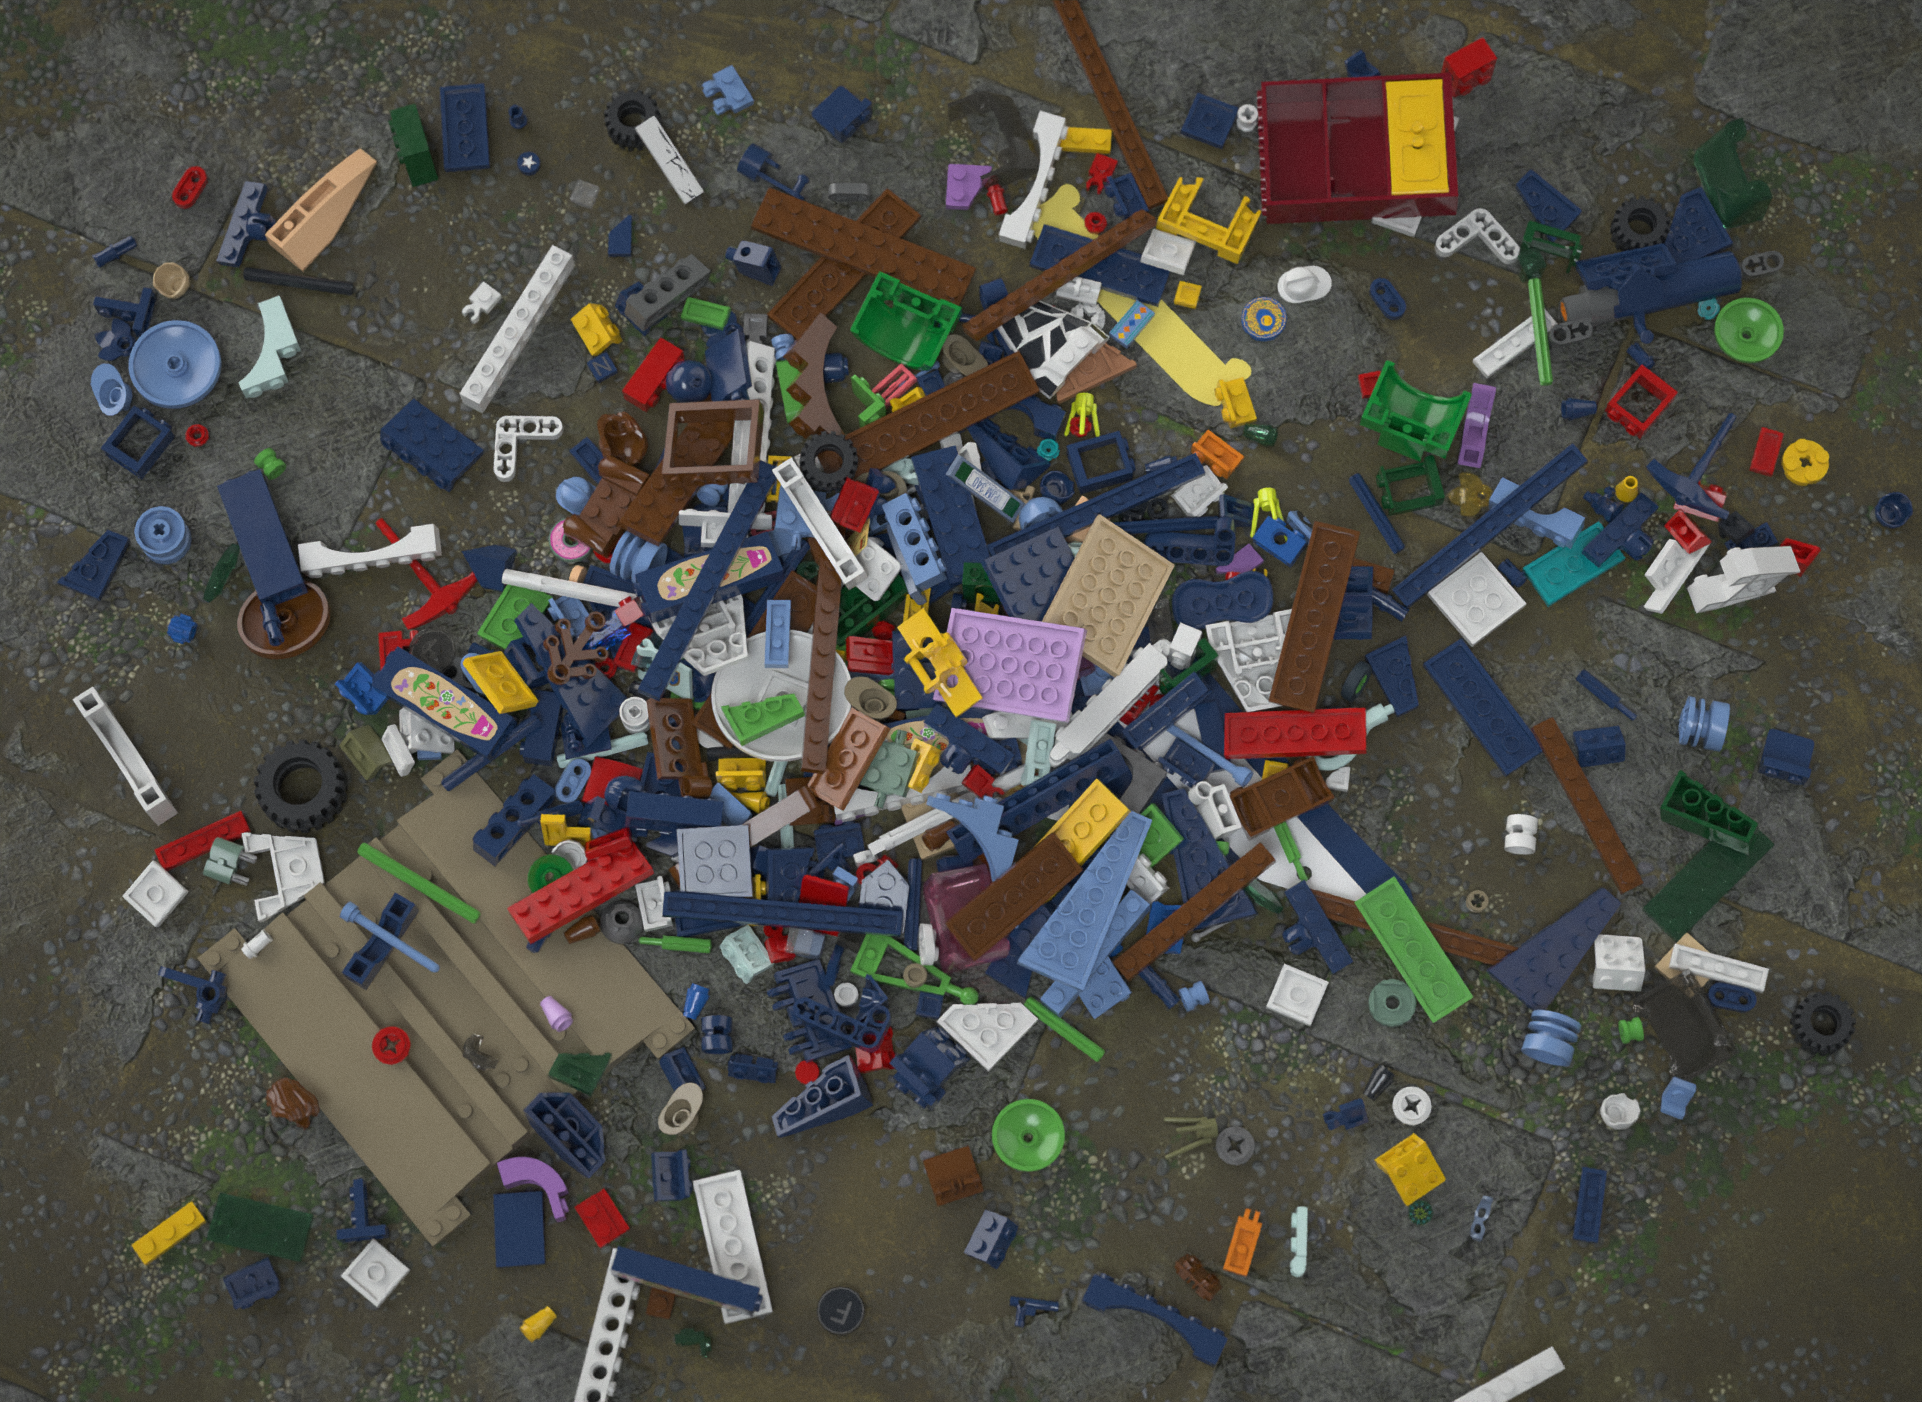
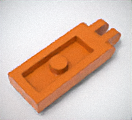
(1243, 1244)

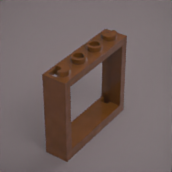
(714, 412)

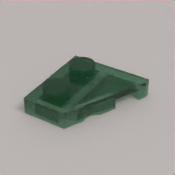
(580, 1070)

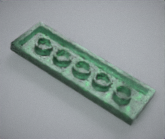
(1702, 885)

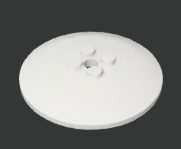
(755, 683)

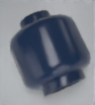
(835, 368)

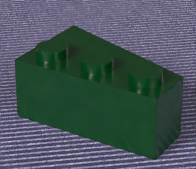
(413, 145)

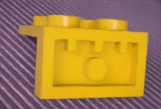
(742, 773)
(1411, 1168)

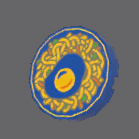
(1263, 319)

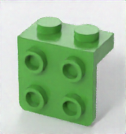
(874, 402)

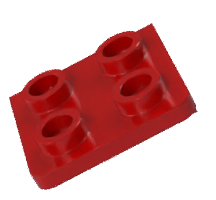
(823, 892)

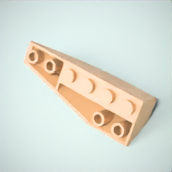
(321, 211)

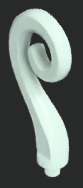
(1374, 717)

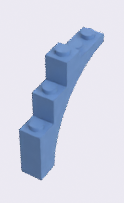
(983, 823)

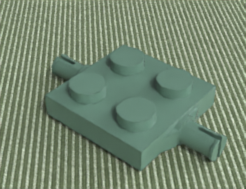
(891, 769)

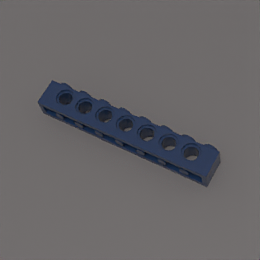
(1047, 795)

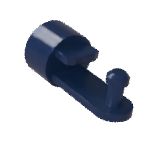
(755, 163)

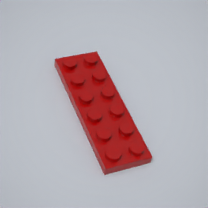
(1295, 733)
(579, 892)

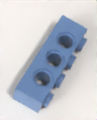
(896, 513)

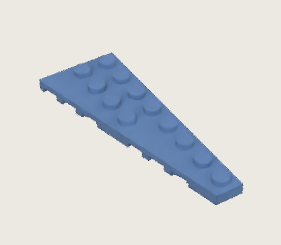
(1075, 931)

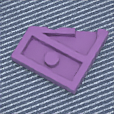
(963, 185)

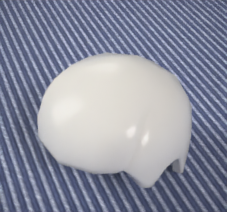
(572, 852)
(1619, 1111)

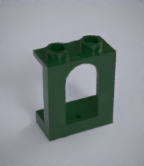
(1571, 253)
(1427, 468)
(976, 581)
(1205, 665)

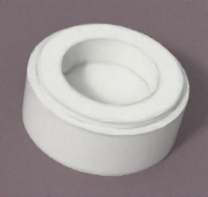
(846, 995)

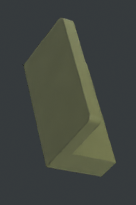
(366, 751)

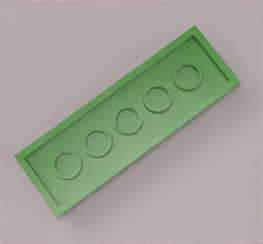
(1413, 949)

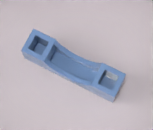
(1560, 527)

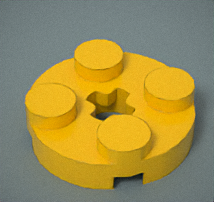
(1817, 458)

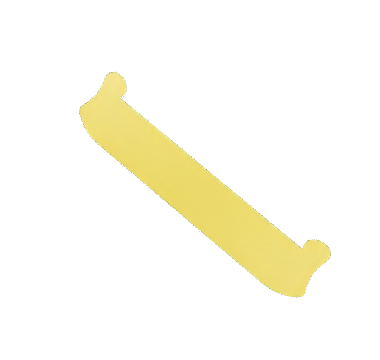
(1166, 335)

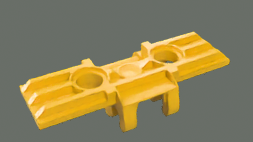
(944, 657)

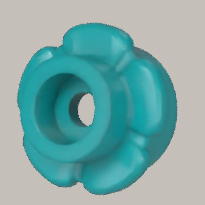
(1708, 314)
(1052, 445)

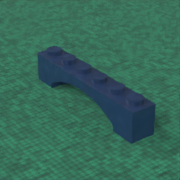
(1105, 1294)

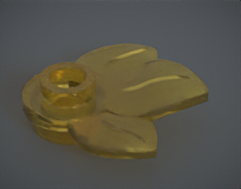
(1467, 494)

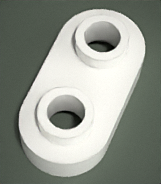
(926, 944)

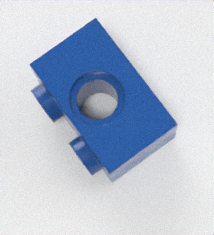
(1286, 553)

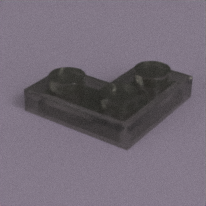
(1160, 622)

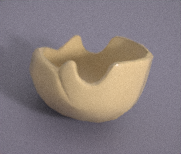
(171, 280)

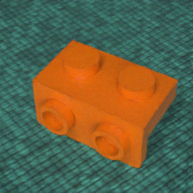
(1217, 454)

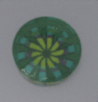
(1420, 1212)

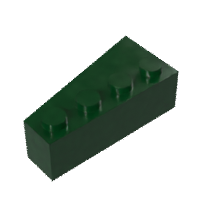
(1707, 815)

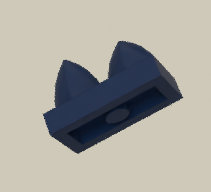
(884, 485)

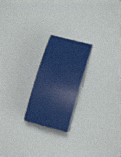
(1761, 538)

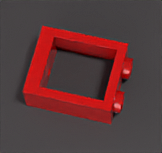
(1652, 384)

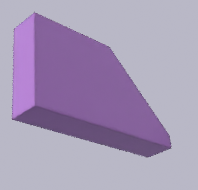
(1243, 561)

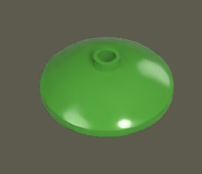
(1751, 318)
(1025, 1118)

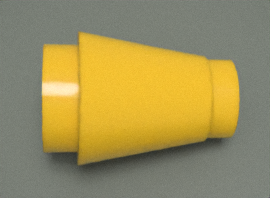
(1627, 489)
(537, 1324)

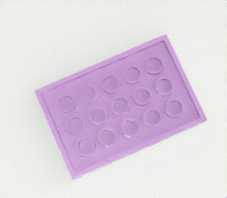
(1018, 663)

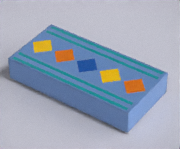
(1131, 324)

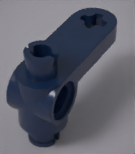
(205, 1006)

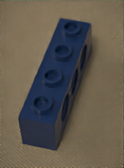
(495, 849)

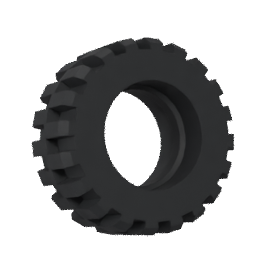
(284, 762)

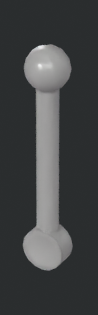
(1196, 937)

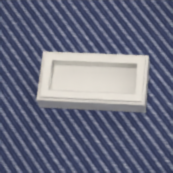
(398, 750)

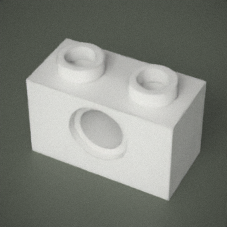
(1183, 646)

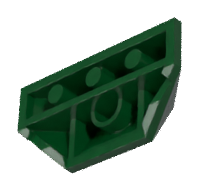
(861, 613)

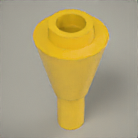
(754, 801)

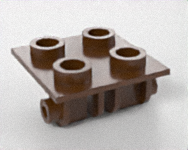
(821, 814)
(953, 1175)
(1192, 1267)

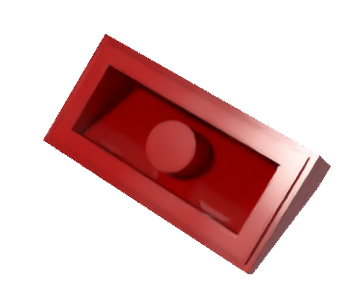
(1687, 532)

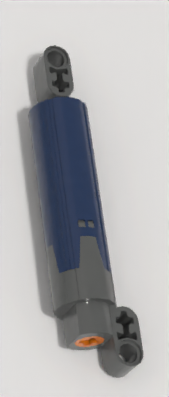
(1692, 283)

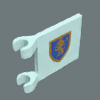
(682, 679)

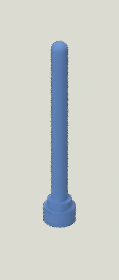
(1241, 774)
(352, 914)

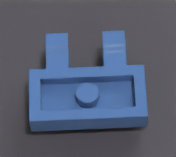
(731, 86)

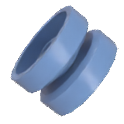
(163, 535)

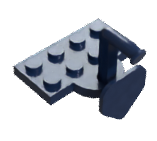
(1633, 277)

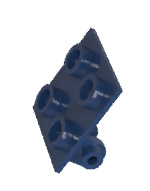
(573, 740)

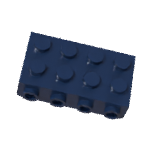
(430, 444)

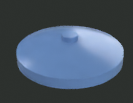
(175, 364)

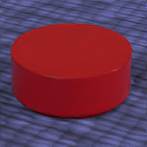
(806, 1072)

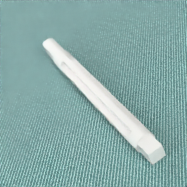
(565, 588)
(936, 817)

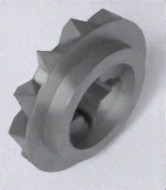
(1236, 1134)

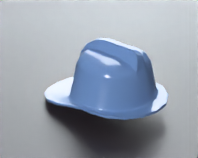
(110, 390)
(574, 494)

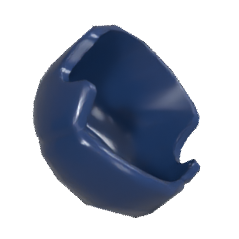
(1057, 487)
(1893, 510)

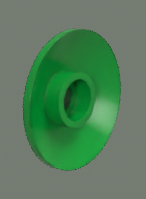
(549, 863)

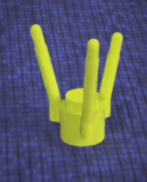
(1084, 405)
(1268, 502)

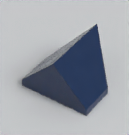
(489, 565)
(871, 996)

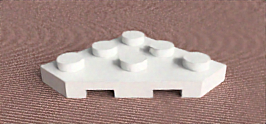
(987, 1029)

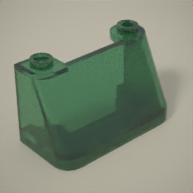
(1724, 179)

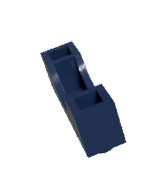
(1046, 419)
(370, 959)

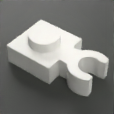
(483, 300)

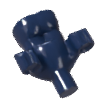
(1603, 504)

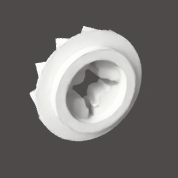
(1097, 313)
(1413, 1095)

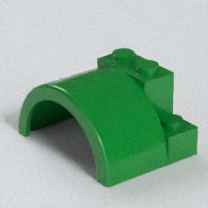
(907, 330)
(1410, 418)

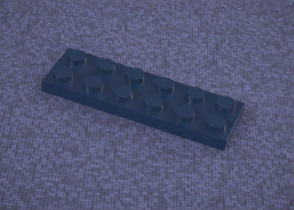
(1118, 273)
(950, 513)
(1483, 707)

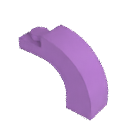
(1476, 425)
(532, 1171)

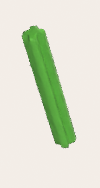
(1064, 1029)

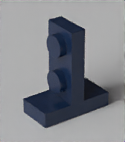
(129, 311)
(602, 817)
(360, 1218)

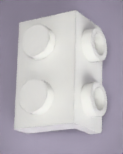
(1198, 494)
(1145, 881)
(651, 904)

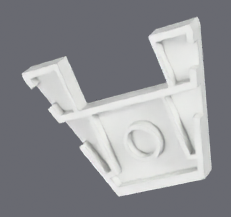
(295, 868)

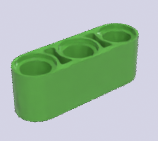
(786, 375)

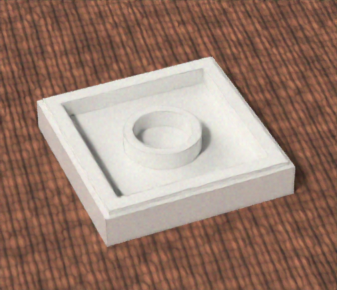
(1168, 251)
(155, 894)
(1297, 995)
(375, 1273)

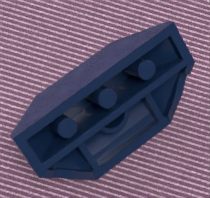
(568, 1130)

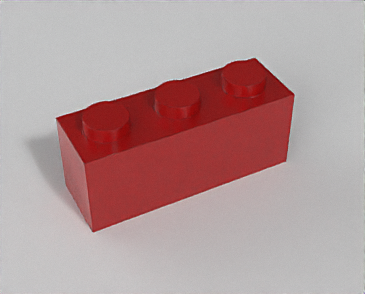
(651, 376)

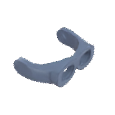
(1486, 1205)

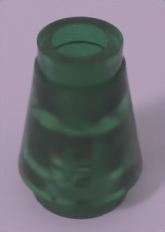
(1262, 434)

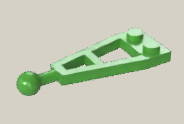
(871, 955)

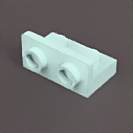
(746, 953)

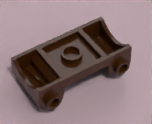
(599, 519)
(1280, 797)

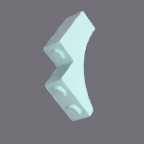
(278, 343)

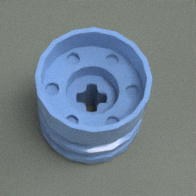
(635, 556)
(1703, 723)
(1551, 1038)

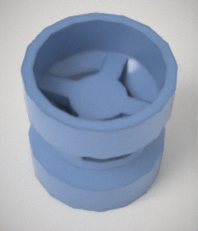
(781, 344)
(711, 494)
(1193, 996)

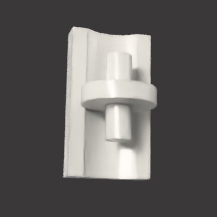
(1080, 290)

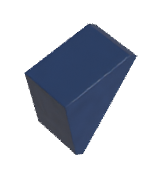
(1237, 509)

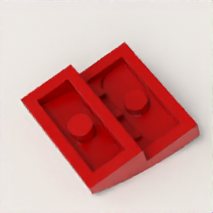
(602, 772)

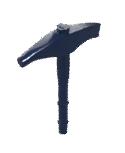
(1686, 489)

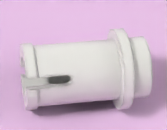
(256, 944)

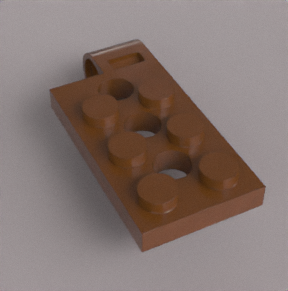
(694, 778)

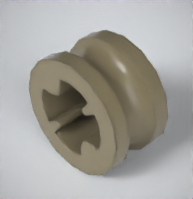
(1483, 905)

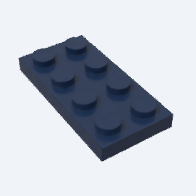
(464, 127)

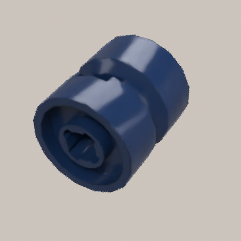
(717, 1043)

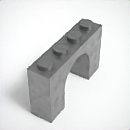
(1146, 776)

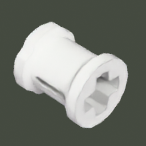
(1252, 114)

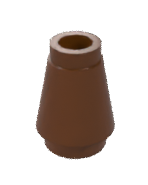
(936, 836)
(582, 930)

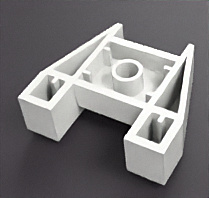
(1746, 576)

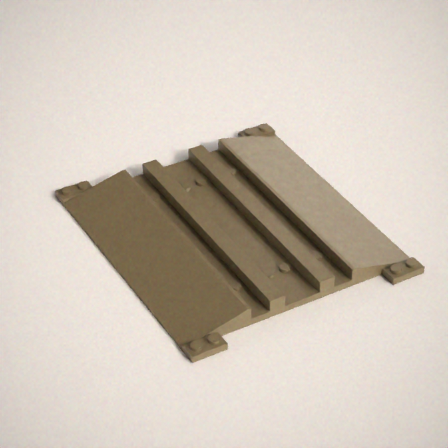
(434, 1117)

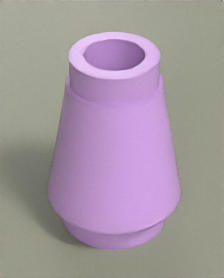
(556, 1014)

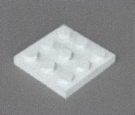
(1476, 599)

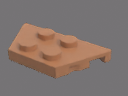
(1094, 371)

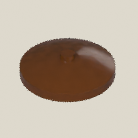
(302, 620)

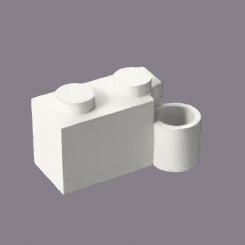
(1215, 809)

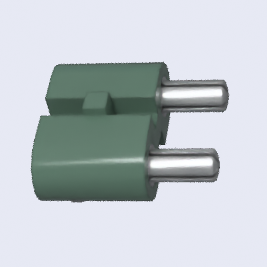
(224, 862)

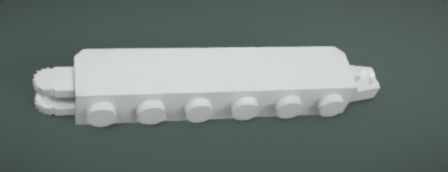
(1111, 704)

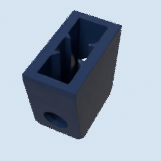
(755, 261)

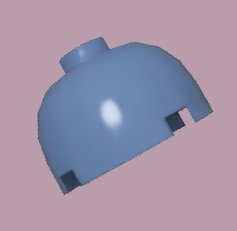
(1037, 511)

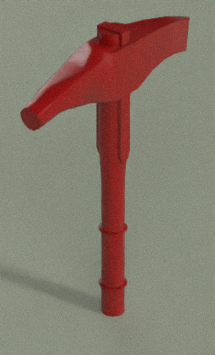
(443, 598)

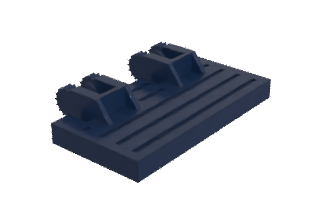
(808, 982)

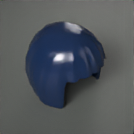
(618, 792)

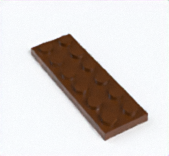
(1013, 896)

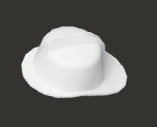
(1304, 284)

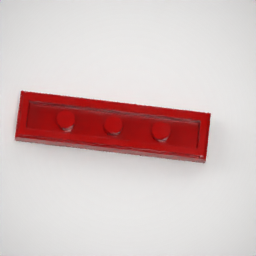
(201, 841)

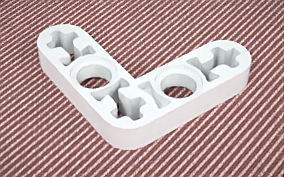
(1477, 229)
(512, 436)

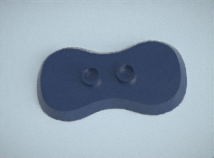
(1241, 599)

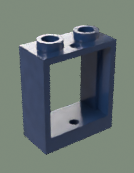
(156, 449)
(1087, 485)
(523, 665)

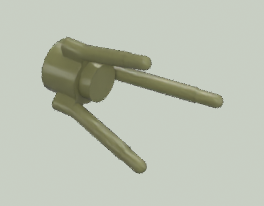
(1204, 1128)

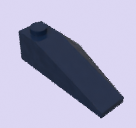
(1008, 459)
(831, 1097)

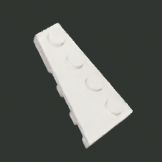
(1008, 725)

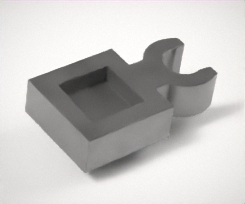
(755, 327)

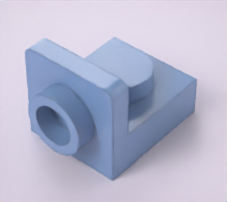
(845, 878)
(1677, 1097)

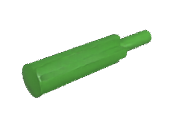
(1290, 848)
(679, 943)

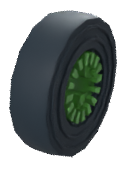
(1356, 681)

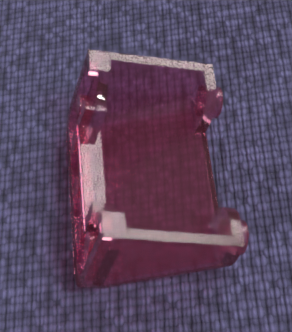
(945, 896)

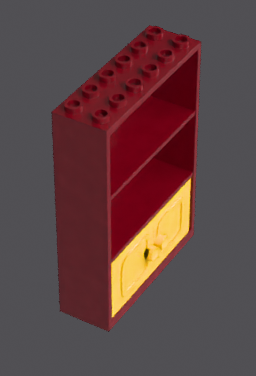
(1357, 148)

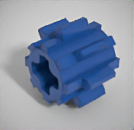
(182, 629)

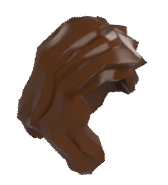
(622, 438)
(292, 1101)

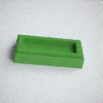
(705, 313)

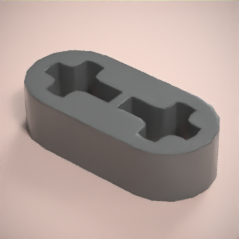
(849, 192)

